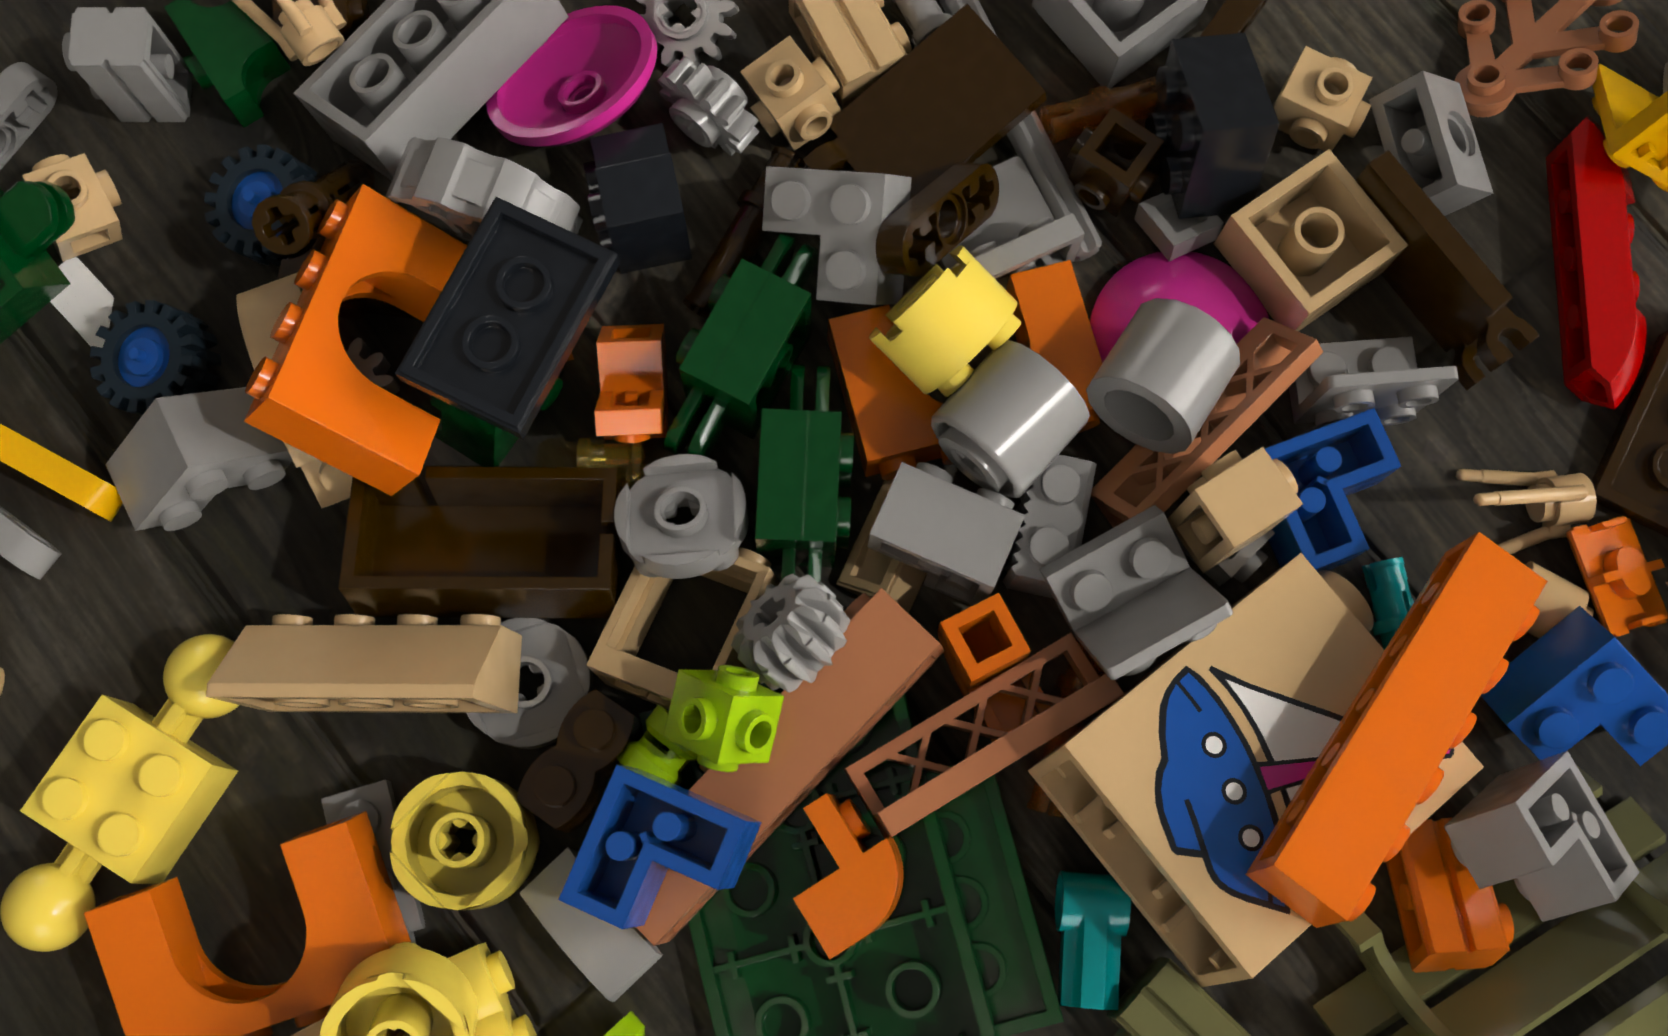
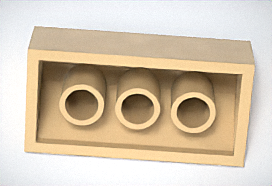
(372, 666)

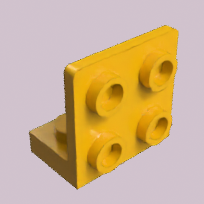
(1633, 125)

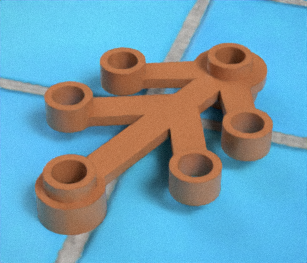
(1492, 83)

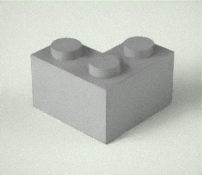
(847, 215)
(190, 452)
(946, 531)
(1545, 835)

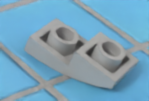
(602, 952)

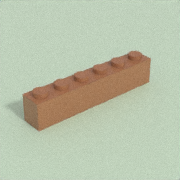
(814, 733)

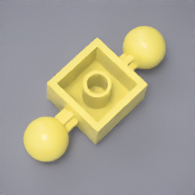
(122, 798)

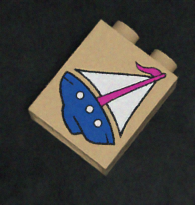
(1207, 755)

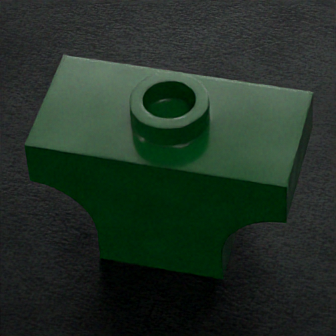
(229, 54)

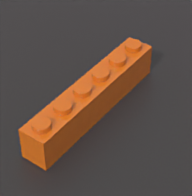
(1397, 733)

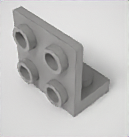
(1021, 229)
(1367, 376)
(1133, 595)

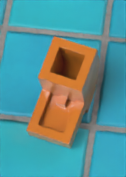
(632, 383)
(982, 646)
(862, 890)

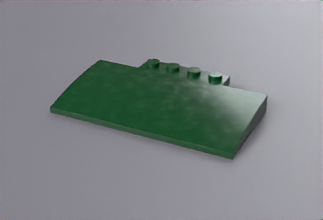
(946, 962)

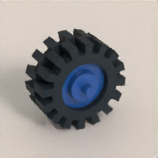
(243, 188)
(153, 356)

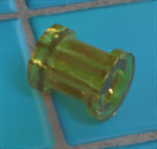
(626, 457)

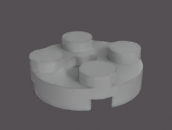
(689, 548)
(566, 680)

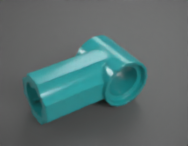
(1092, 919)

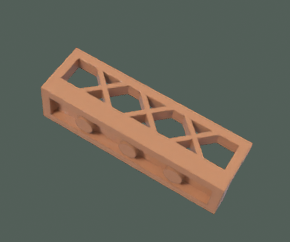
(1269, 363)
(995, 756)

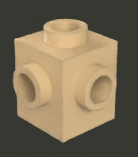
(792, 93)
(1322, 100)
(92, 199)

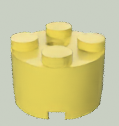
(947, 323)
(427, 841)
(403, 991)

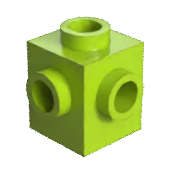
(724, 716)

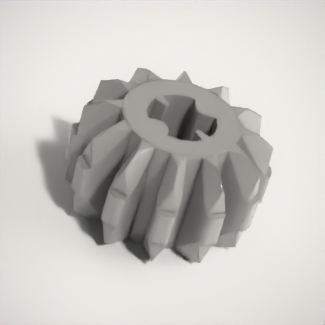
(791, 632)

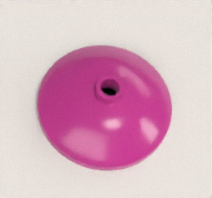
(577, 79)
(1189, 279)

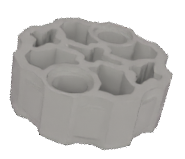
(456, 185)

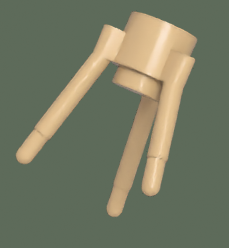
(307, 30)
(1549, 499)

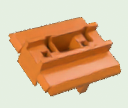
(1618, 575)

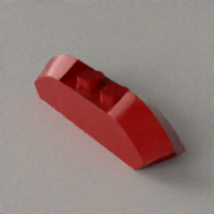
(1593, 268)

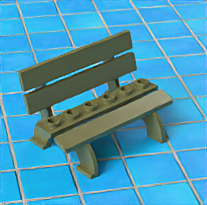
(1534, 979)

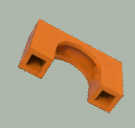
(310, 386)
(895, 416)
(173, 989)

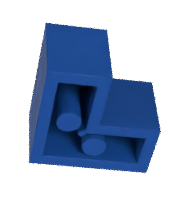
(1327, 469)
(1573, 684)
(644, 831)

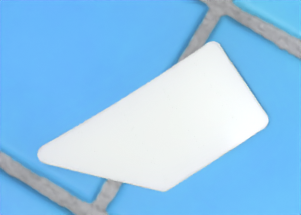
(84, 301)

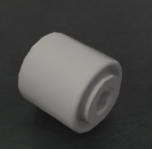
(1164, 375)
(1009, 420)

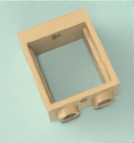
(617, 647)

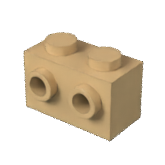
(1234, 506)

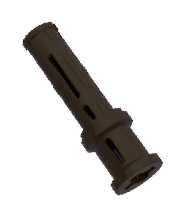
(303, 206)

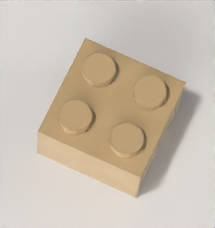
(1309, 242)

